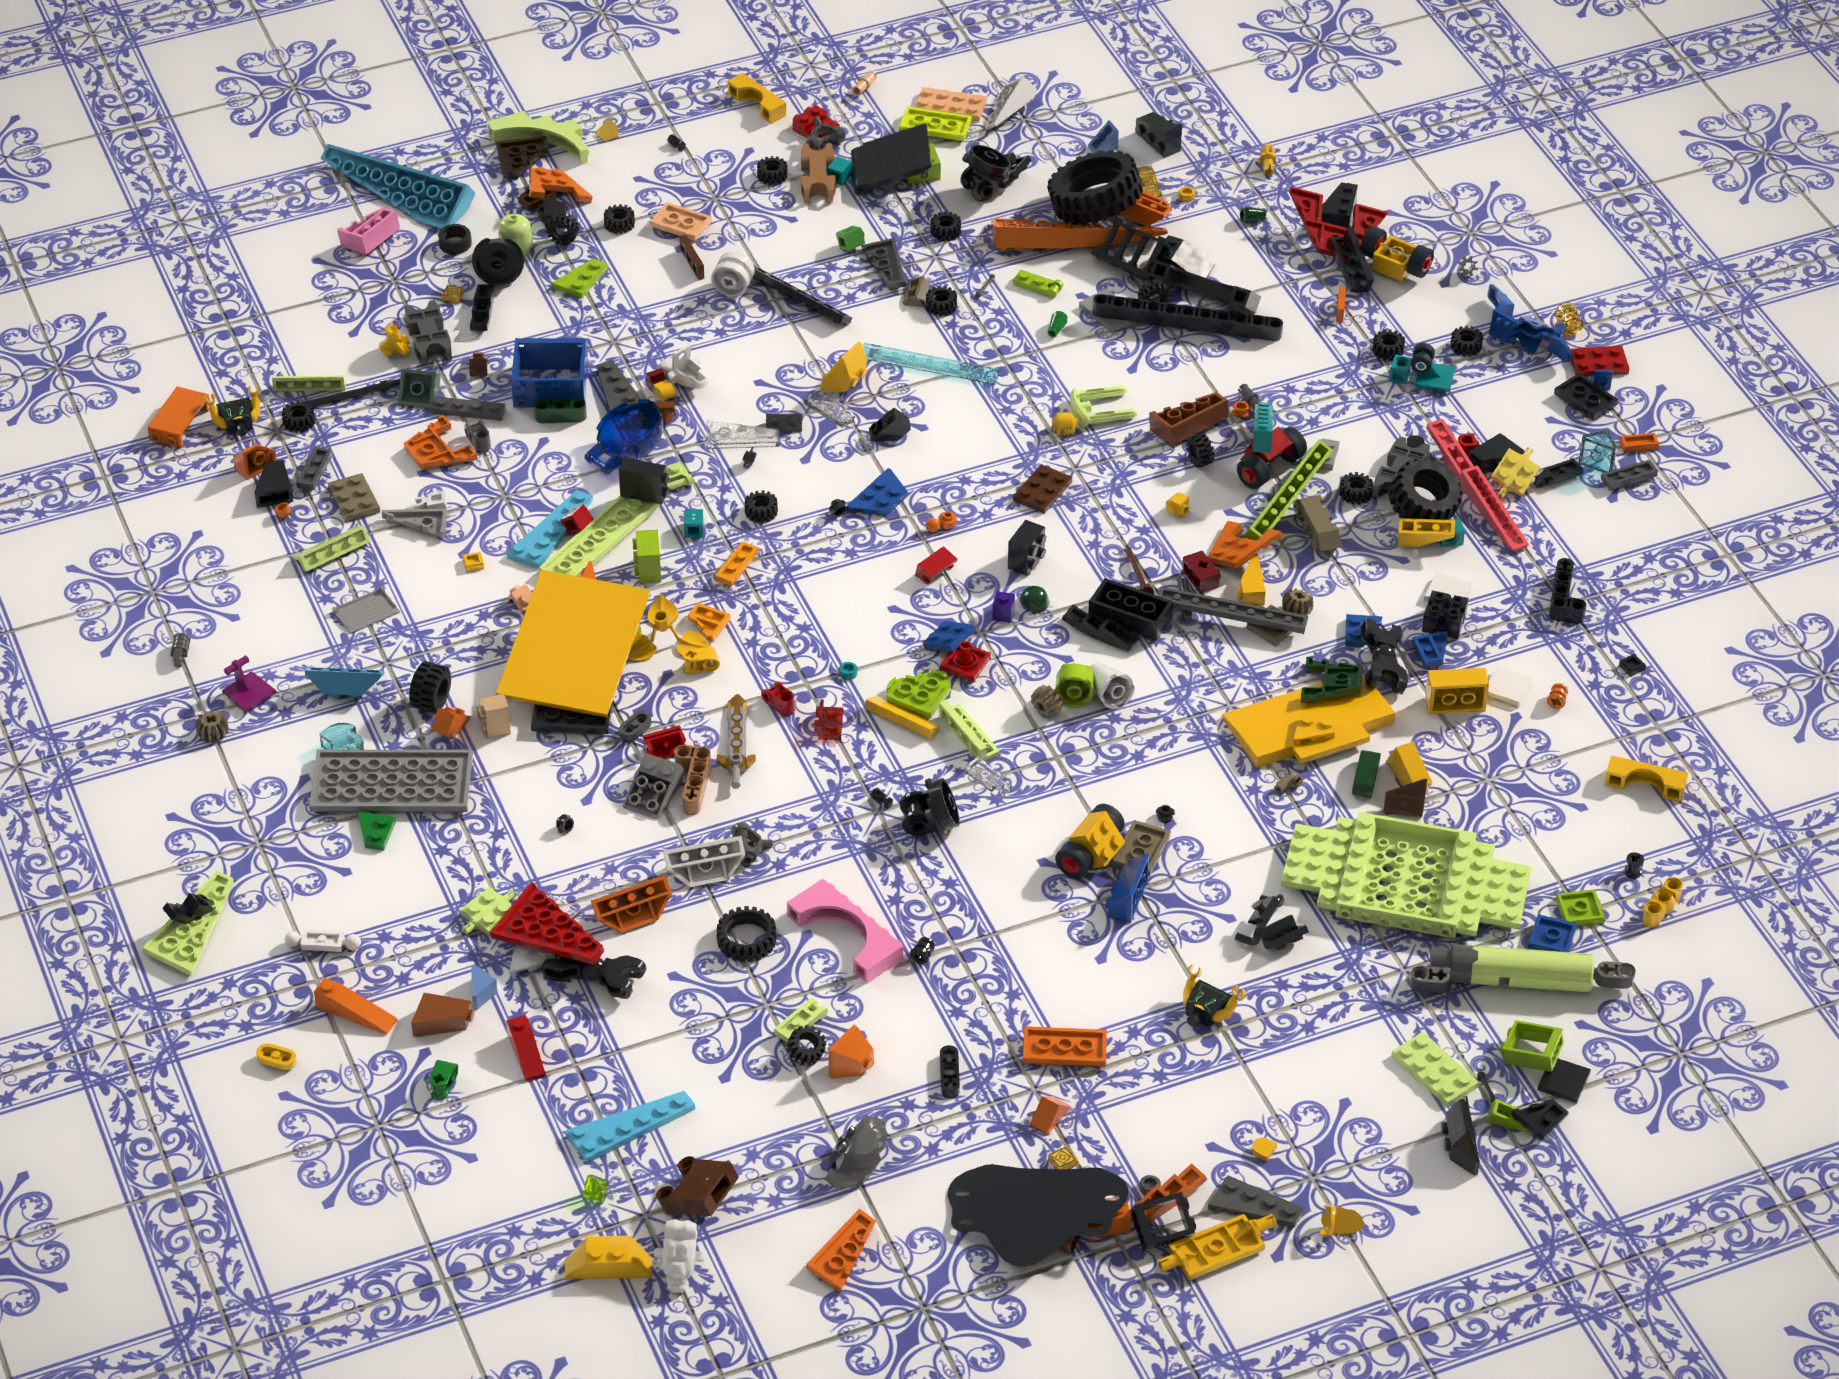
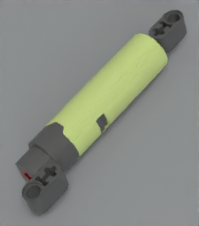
(1518, 969)

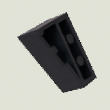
(1340, 204)

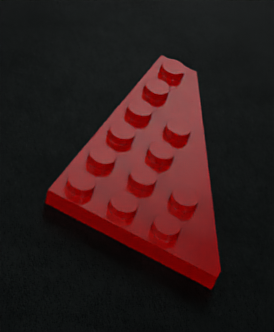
(541, 925)

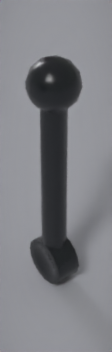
(1481, 1076)

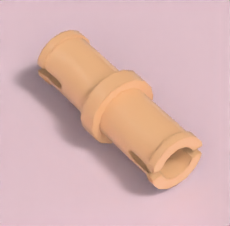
(864, 83)

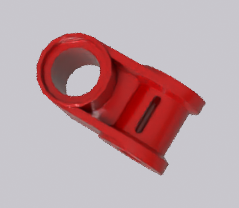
(779, 698)

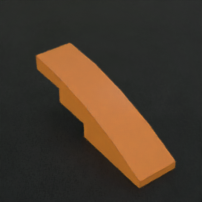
(1185, 1182)

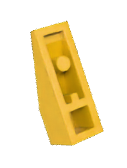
(1424, 531)
(1252, 585)

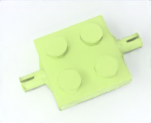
(486, 910)

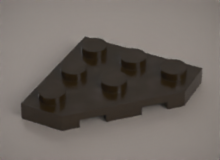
(520, 154)

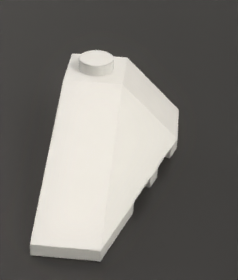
(1010, 99)

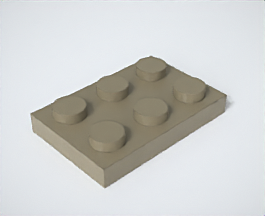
(353, 497)
(1140, 840)

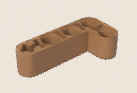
(697, 763)

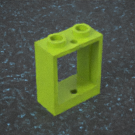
(1533, 1032)

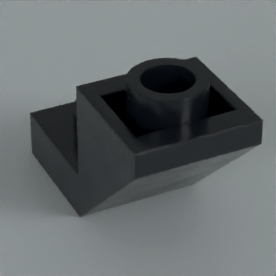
(190, 910)

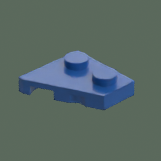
(1431, 648)

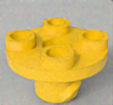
(394, 342)

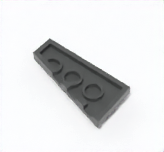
(1242, 1198)

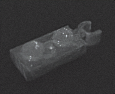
(987, 776)

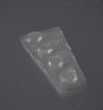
(730, 435)

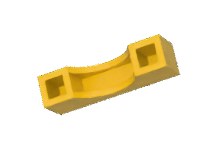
(745, 88)
(1625, 771)

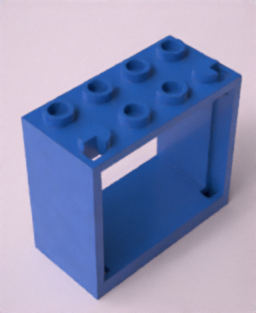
(548, 355)

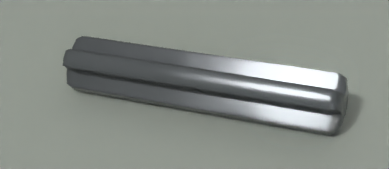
(1184, 586)

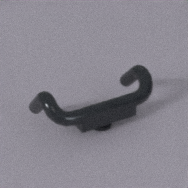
(1263, 912)

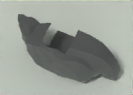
(857, 1153)

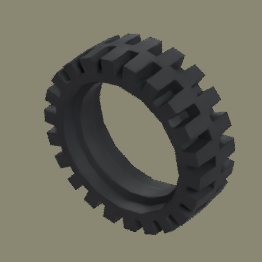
(748, 951)

